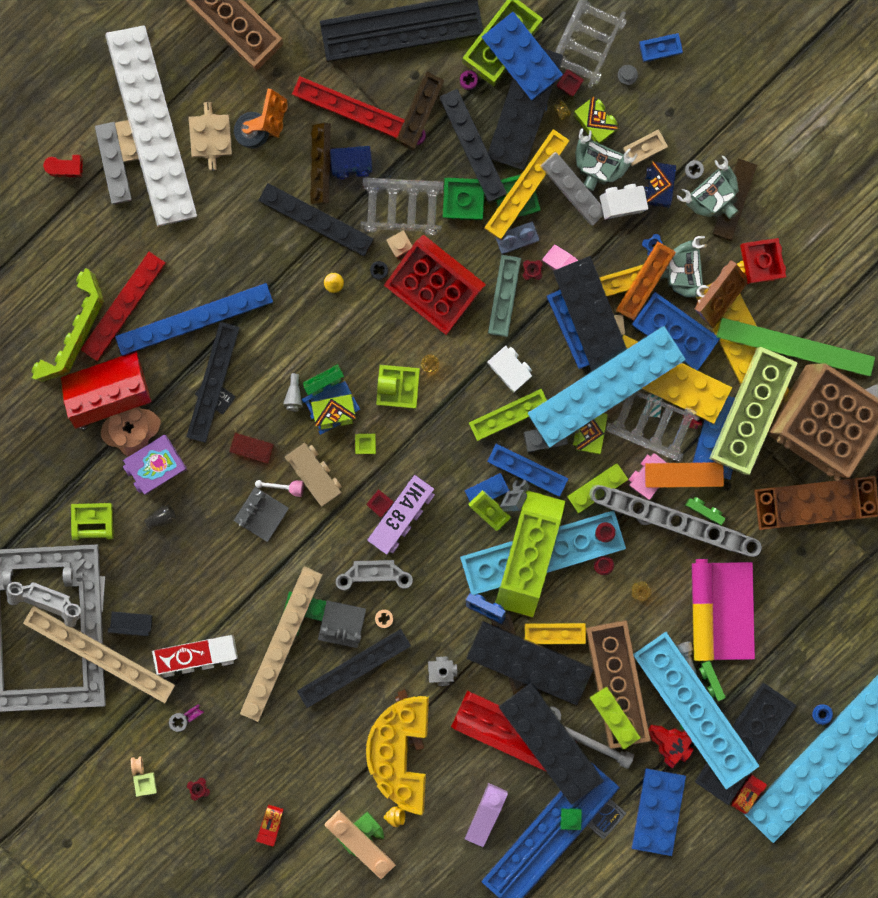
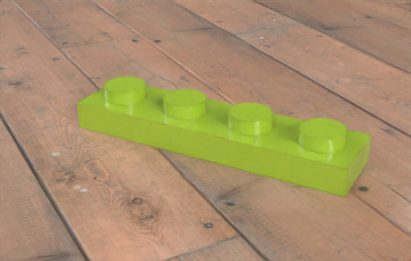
(506, 415)

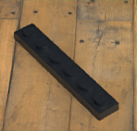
(473, 146)
(316, 219)
(213, 382)
(354, 668)

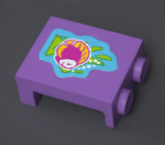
(154, 465)

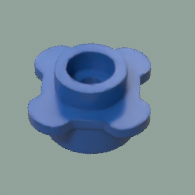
(648, 243)

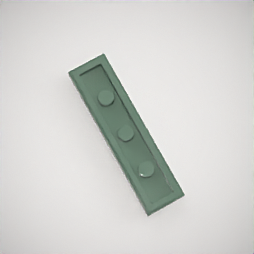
(504, 296)

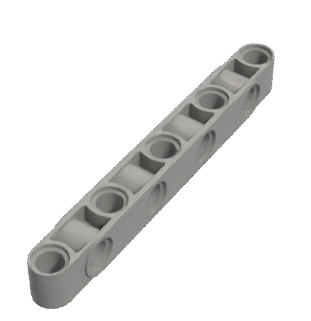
(688, 524)

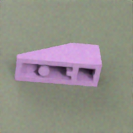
(486, 814)

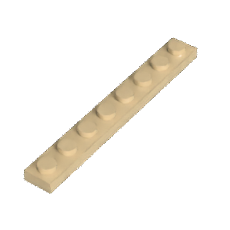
(281, 643)
(99, 654)

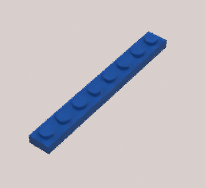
(194, 319)

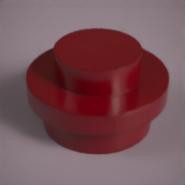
(605, 532)
(604, 565)

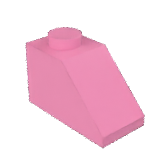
(558, 258)

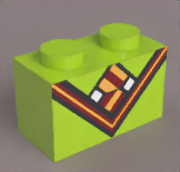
(594, 119)
(333, 411)
(591, 435)

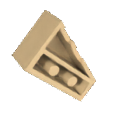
(314, 474)

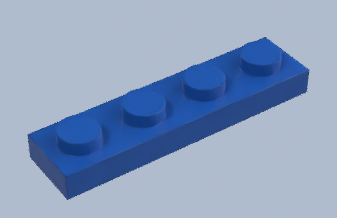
(567, 327)
(527, 470)

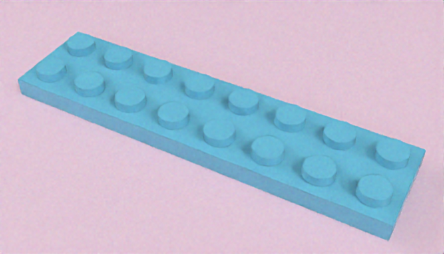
(606, 386)
(573, 545)
(696, 710)

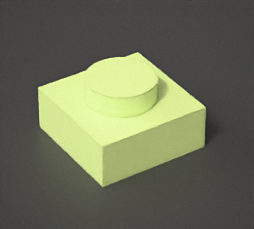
(145, 784)

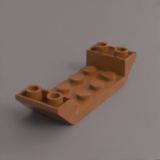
(816, 503)

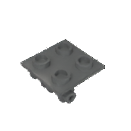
(261, 514)
(342, 624)

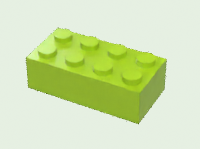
(481, 57)

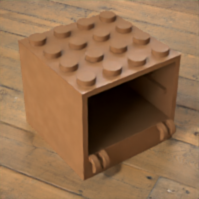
(827, 420)

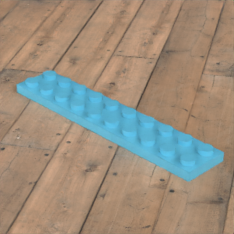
(818, 765)

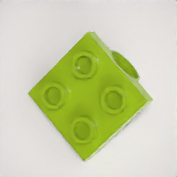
(397, 386)

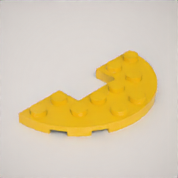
(388, 752)

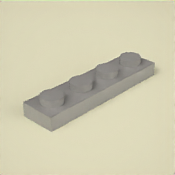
(113, 163)
(573, 188)

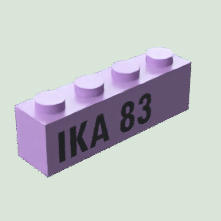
(401, 514)

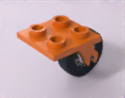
(254, 129)

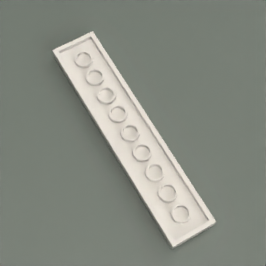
(151, 125)

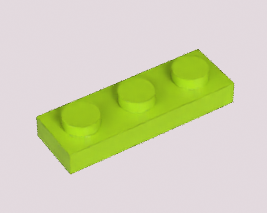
(610, 478)
(615, 717)

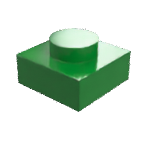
(571, 818)

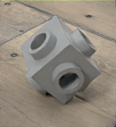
(442, 679)

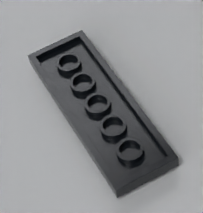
(520, 123)
(590, 311)
(529, 663)
(756, 728)
(551, 743)

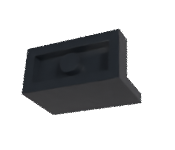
(131, 623)

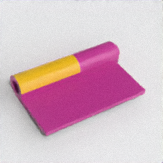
(722, 610)

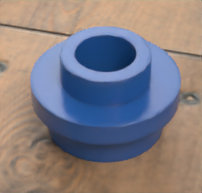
(828, 717)

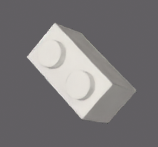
(623, 202)
(509, 368)

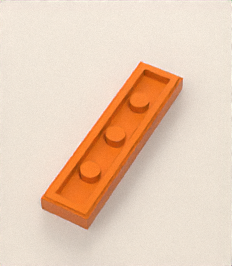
(645, 281)

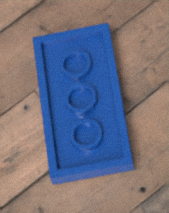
(522, 56)
(690, 336)
(709, 436)
(658, 812)

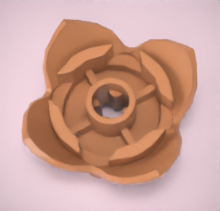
(145, 426)

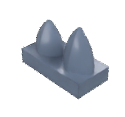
(517, 238)

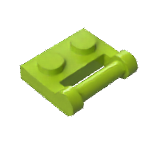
(92, 514)

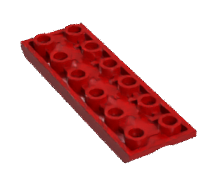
(488, 724)

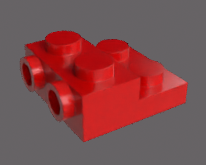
(763, 261)

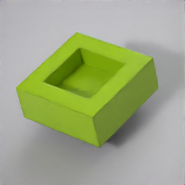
(365, 443)

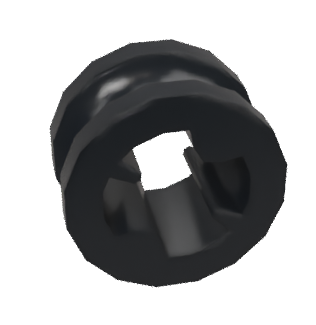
(379, 264)

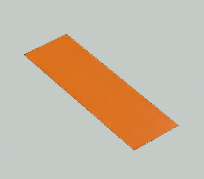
(684, 475)

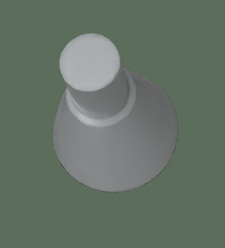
(293, 397)

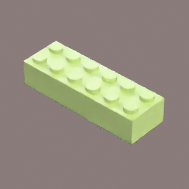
(753, 410)

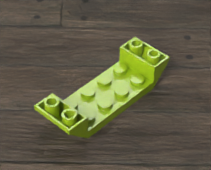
(74, 341)
(530, 553)

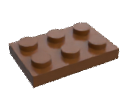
(721, 294)

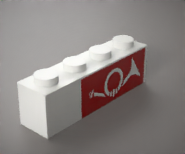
(195, 654)

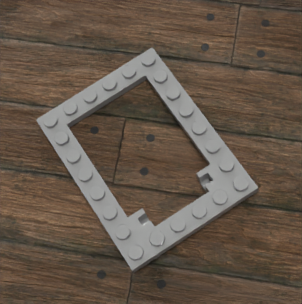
(83, 565)

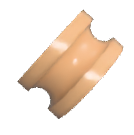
(379, 614)
(137, 766)

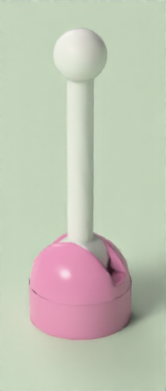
(295, 488)

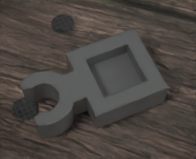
(514, 499)

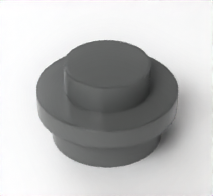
(627, 74)

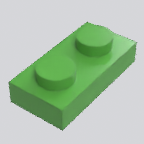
(698, 506)
(714, 689)

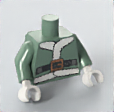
(600, 162)
(715, 194)
(685, 269)

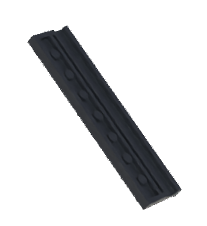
(400, 28)

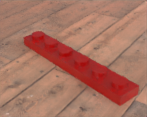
(347, 107)
(123, 306)

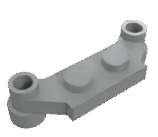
(374, 571)
(45, 599)

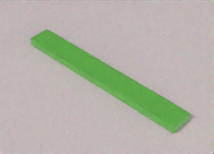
(795, 347)

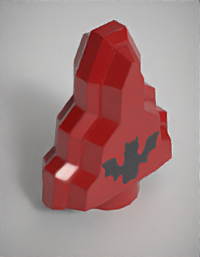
(672, 744)

